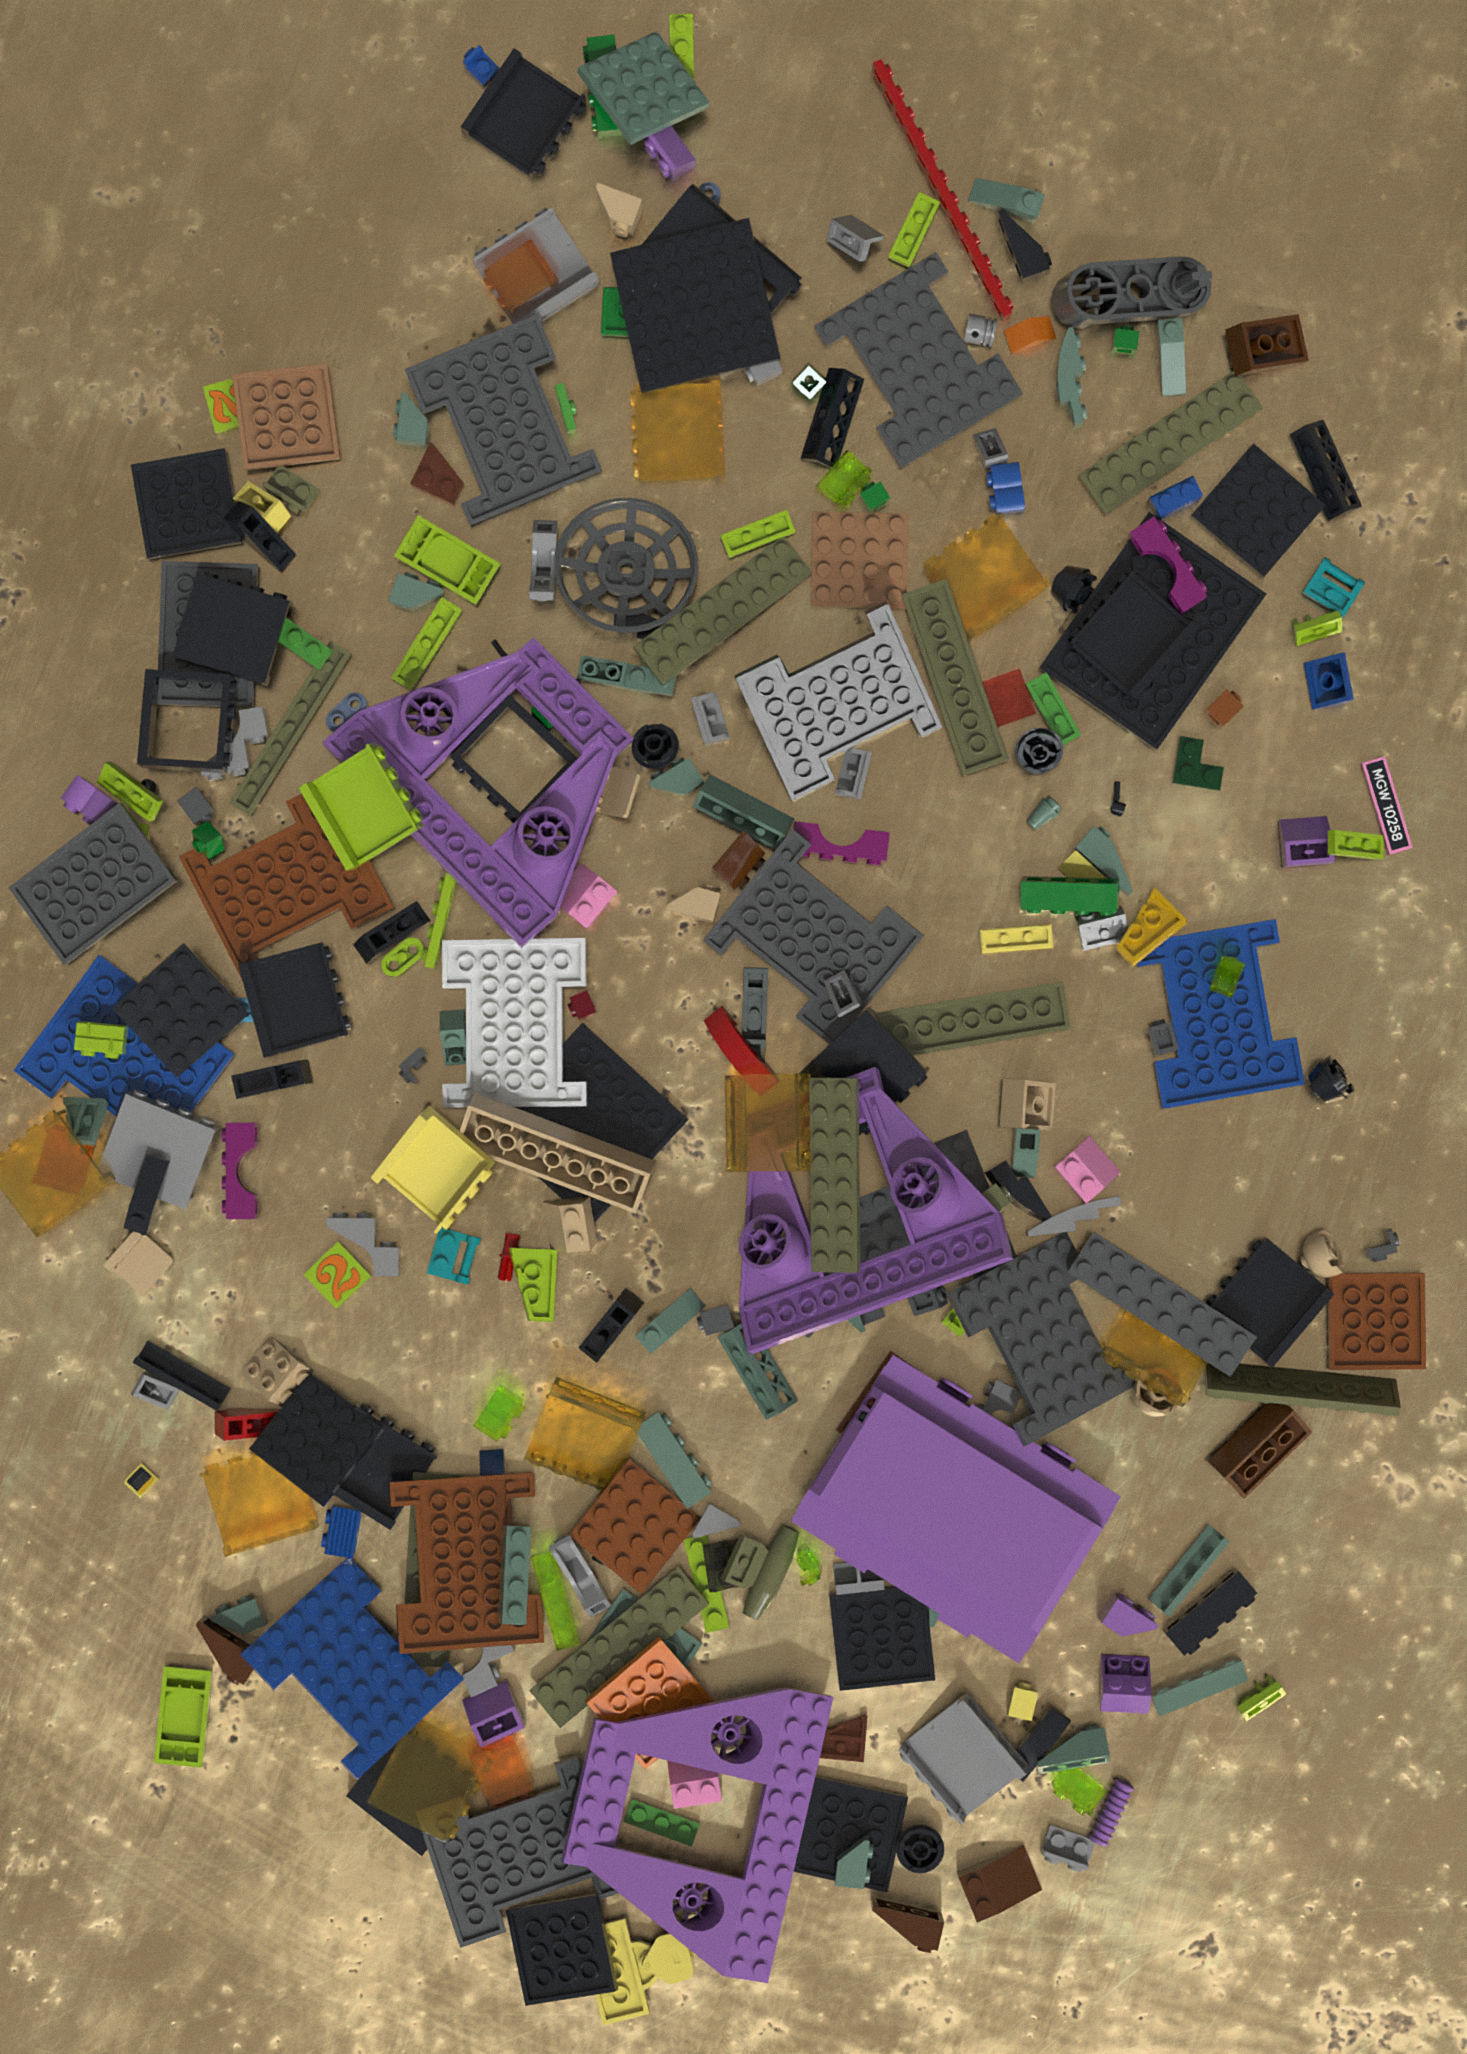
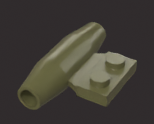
(761, 1568)

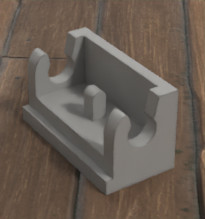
(710, 718)
(853, 773)

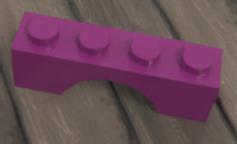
(1152, 539)
(870, 847)
(239, 1201)

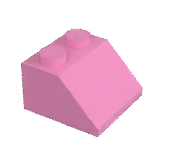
(586, 896)
(1086, 1169)
(693, 1785)

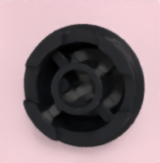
(1072, 587)
(655, 746)
(1039, 750)
(1329, 1081)
(920, 1849)

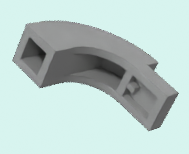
(543, 553)

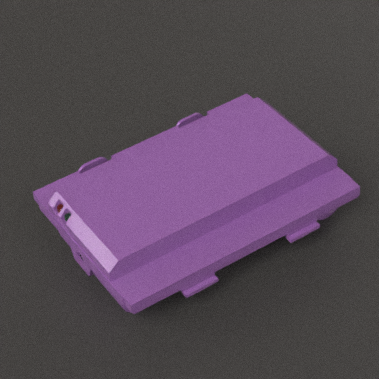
(955, 1508)

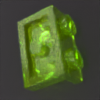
(844, 479)
(808, 1561)
(1079, 1789)

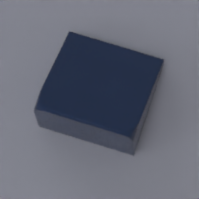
(492, 1462)

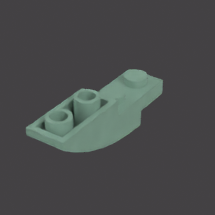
(1071, 367)
(622, 676)

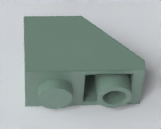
(412, 424)
(412, 593)
(679, 780)
(453, 1036)
(1025, 1152)
(242, 1617)
(852, 1865)

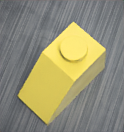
(265, 504)

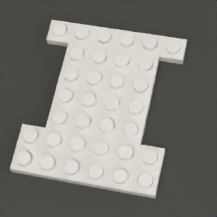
(514, 1019)

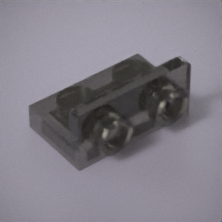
(716, 1558)

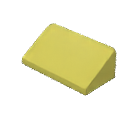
(1079, 867)

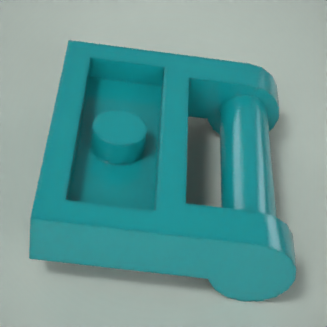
(1330, 594)
(445, 1255)

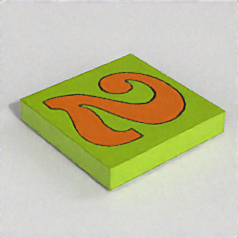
(222, 405)
(337, 1275)

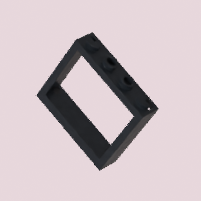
(148, 721)
(479, 783)

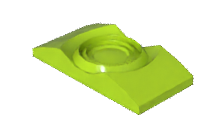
(447, 560)
(183, 1716)

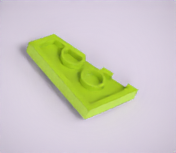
(536, 1280)

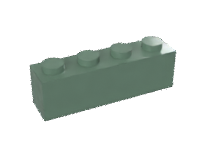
(743, 812)
(673, 1460)
(514, 1575)

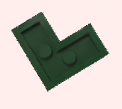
(1189, 770)

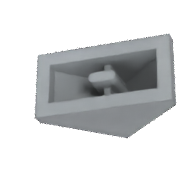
(990, 448)
(842, 993)
(154, 1390)
(714, 1520)

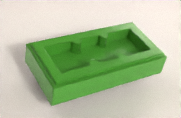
(567, 408)

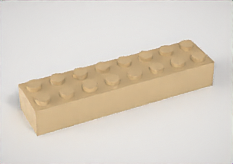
(557, 1153)

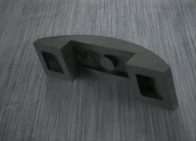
(755, 1009)

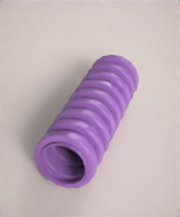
(1111, 1812)

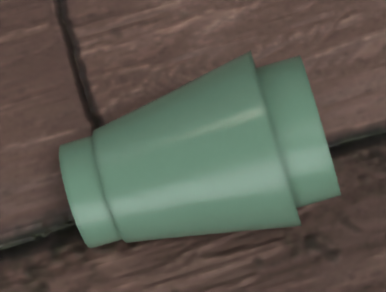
(1044, 812)

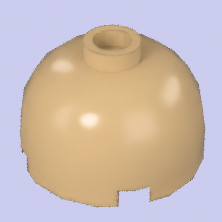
(1322, 1255)
(1149, 1402)

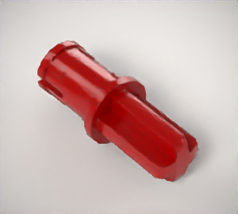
(506, 1265)

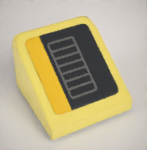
(141, 1480)

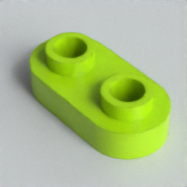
(402, 956)

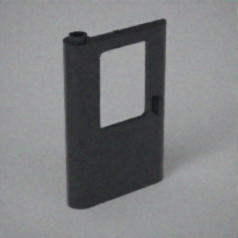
(697, 212)

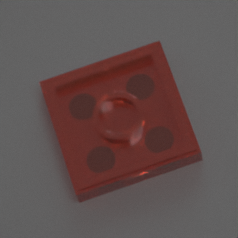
(1009, 697)

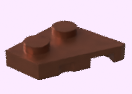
(437, 476)
(846, 1741)

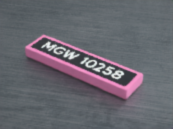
(1386, 805)

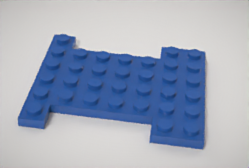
(1220, 1039)
(54, 1060)
(350, 1665)

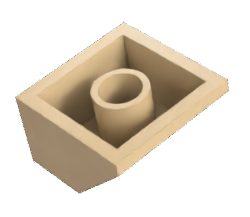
(620, 210)
(697, 904)
(1027, 1104)
(570, 1224)

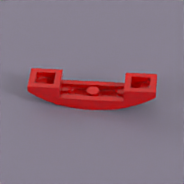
(734, 1044)

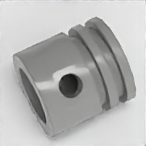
(980, 330)

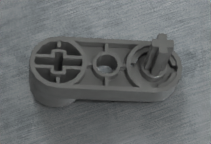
(1163, 284)

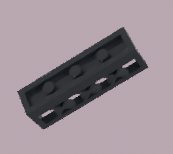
(828, 415)
(1322, 470)
(182, 1375)

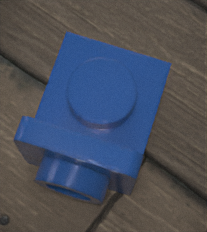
(480, 65)

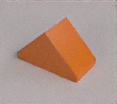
(1030, 333)

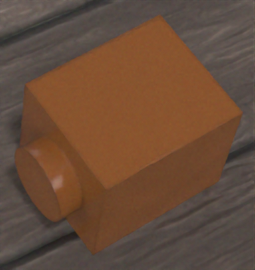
(1224, 708)

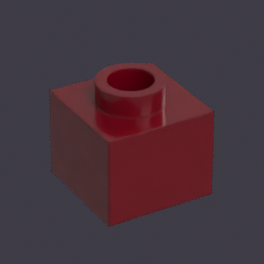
(581, 1005)

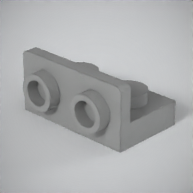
(1101, 930)
(1067, 1848)

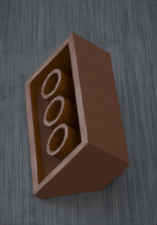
(1259, 1447)

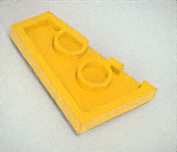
(1152, 927)

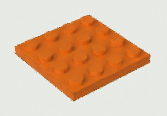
(647, 1686)

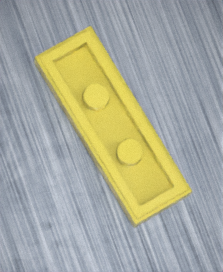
(1016, 938)

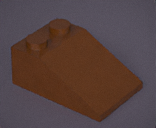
(1266, 344)
(739, 861)
(226, 1649)
(999, 1883)
(915, 1924)

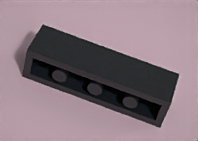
(1210, 1612)

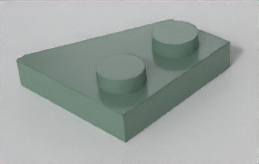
(85, 1117)

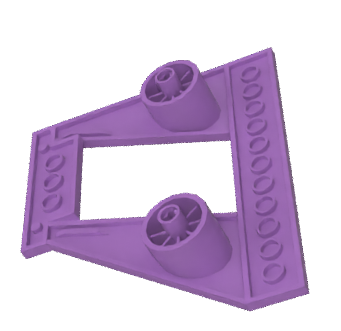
(506, 878)
(947, 1236)
(780, 1750)

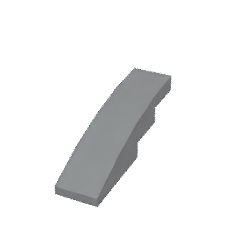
(1065, 1220)

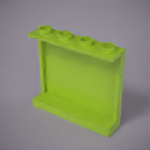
(362, 806)

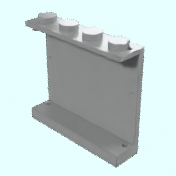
(560, 253)
(162, 1131)
(962, 1757)

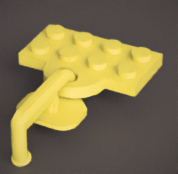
(663, 1960)

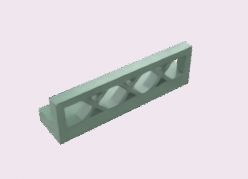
(754, 1374)
(1188, 1570)
(1199, 1686)

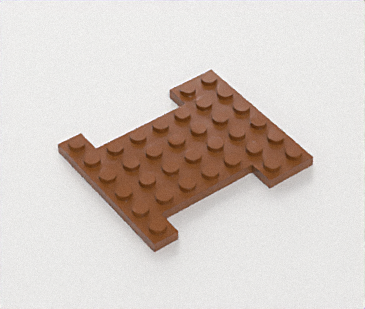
(283, 887)
(460, 1563)

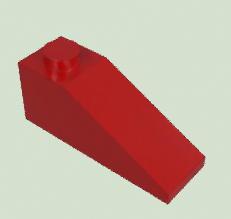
(242, 1423)

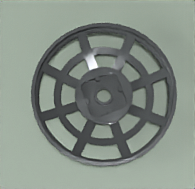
(626, 553)

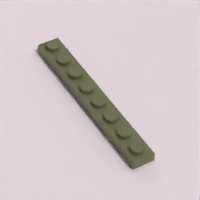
(289, 730)

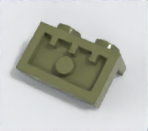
(291, 489)

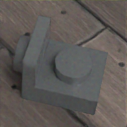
(1162, 1037)
(415, 1060)
(928, 1300)

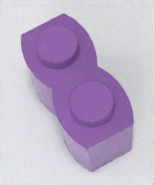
(87, 800)

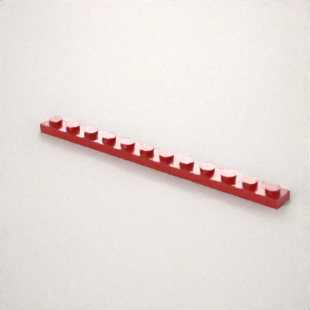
(938, 181)

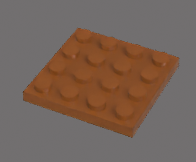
(1377, 1321)
(634, 1526)

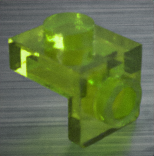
(1227, 976)

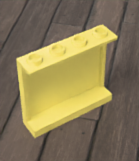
(435, 1167)

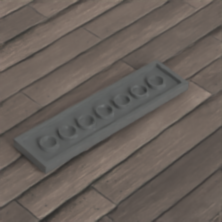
(1162, 1303)

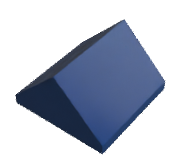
(1329, 681)

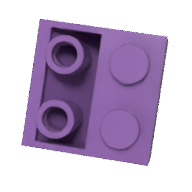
(670, 153)
(1304, 841)
(1124, 1618)
(1125, 1684)
(493, 1714)

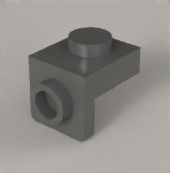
(1380, 1252)

